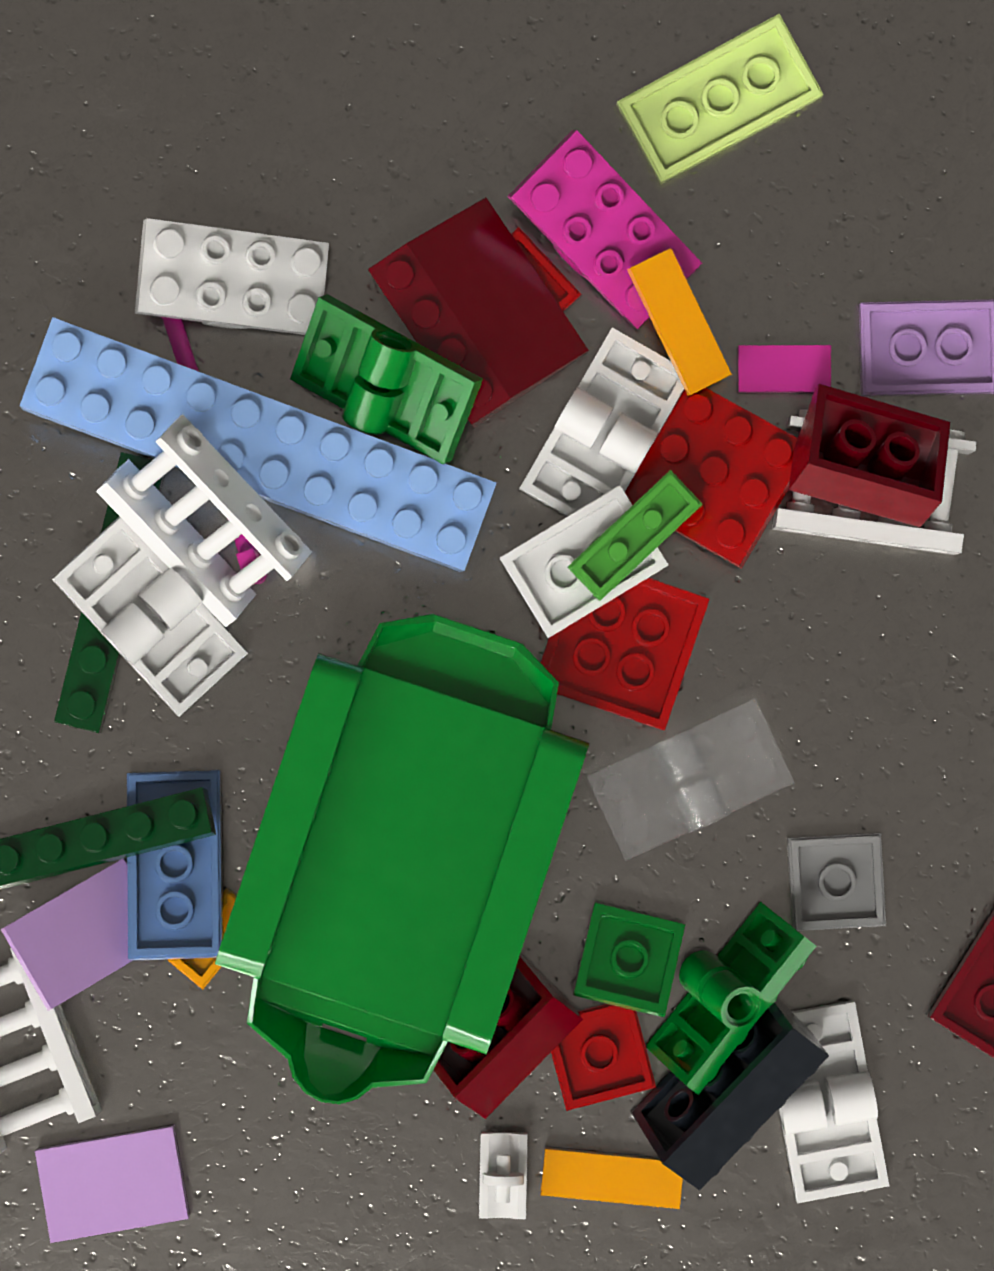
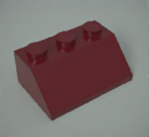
(871, 456)
(527, 1031)

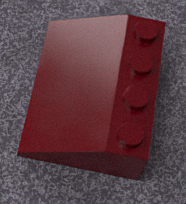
(480, 305)

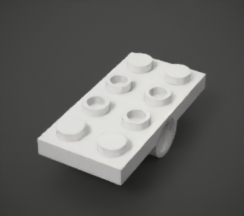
(229, 277)
(605, 426)
(149, 616)
(834, 1113)

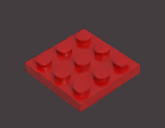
(729, 463)
(629, 652)

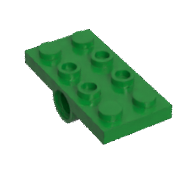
(385, 380)
(728, 996)

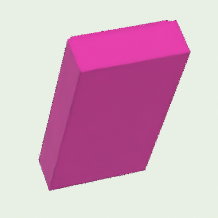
(782, 368)

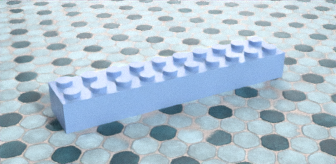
(273, 446)

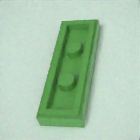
(634, 535)

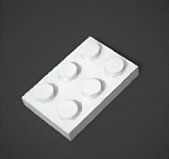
(542, 564)

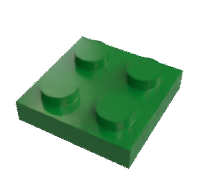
(629, 960)

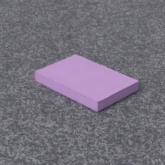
(926, 347)
(75, 936)
(112, 1183)

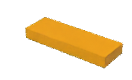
(679, 321)
(609, 1178)

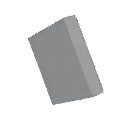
(836, 881)

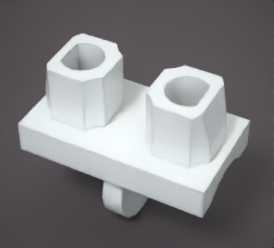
(503, 1175)

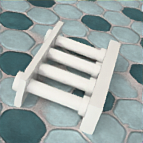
(846, 521)
(176, 541)
(58, 1054)

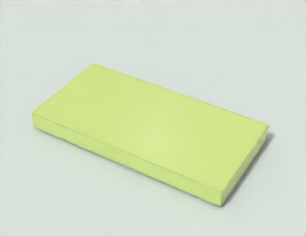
(719, 99)

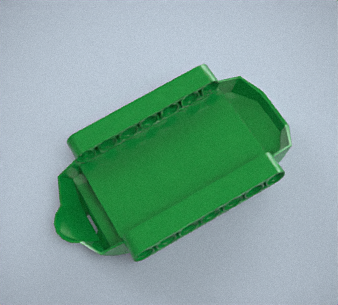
(401, 855)

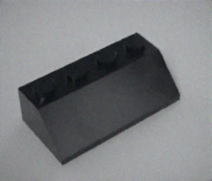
(704, 1131)

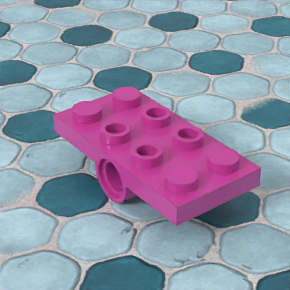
(597, 222)

